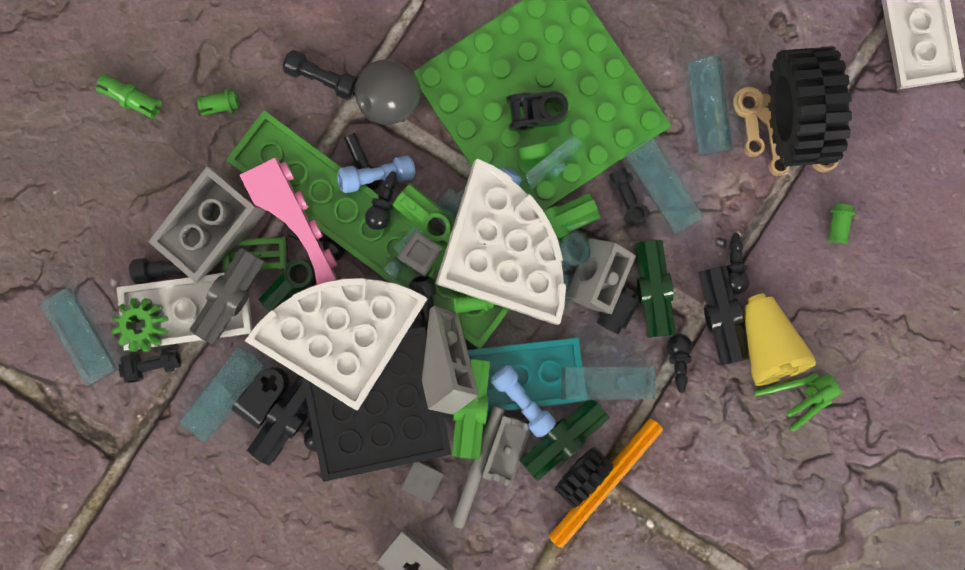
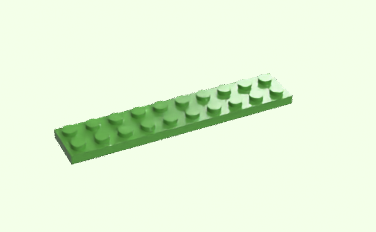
(343, 214)

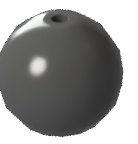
(387, 92)

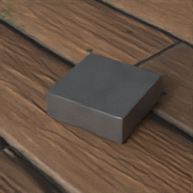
(420, 253)
(422, 481)

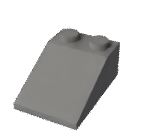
(206, 224)

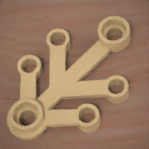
(761, 112)

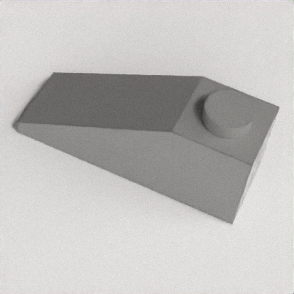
(447, 366)

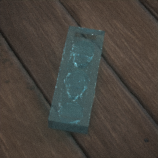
(710, 105)
(663, 186)
(78, 336)
(607, 383)
(221, 394)

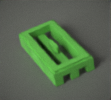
(282, 253)

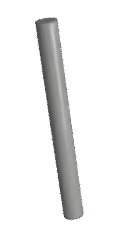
(478, 467)

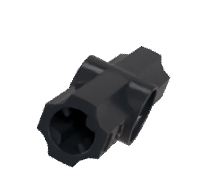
(723, 315)
(281, 424)

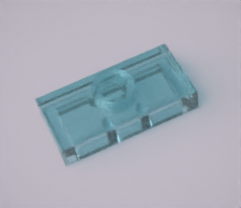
(554, 162)

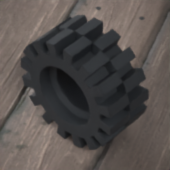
(584, 477)

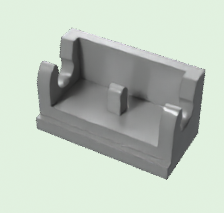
(506, 450)

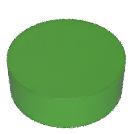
(534, 151)

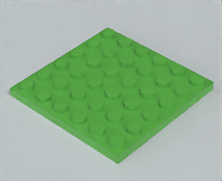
(540, 50)

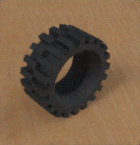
(809, 106)

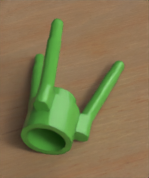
(820, 392)

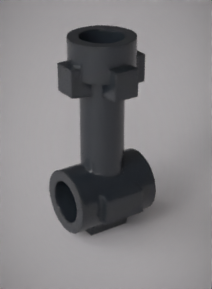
(636, 212)
(132, 367)

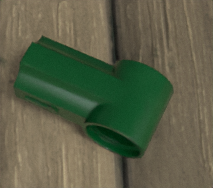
(287, 285)

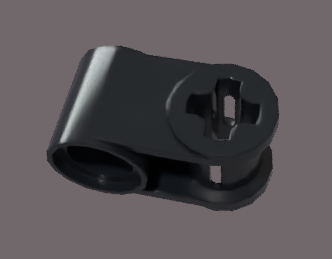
(534, 110)
(259, 399)

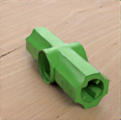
(421, 211)
(572, 215)
(470, 418)

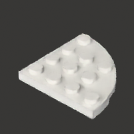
(504, 248)
(339, 333)

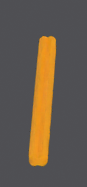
(622, 464)

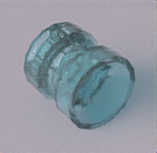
(574, 251)

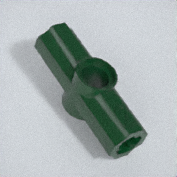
(654, 288)
(564, 439)

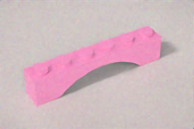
(271, 190)

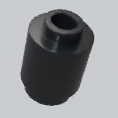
(622, 312)

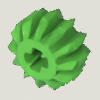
(127, 325)

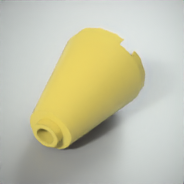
(773, 342)

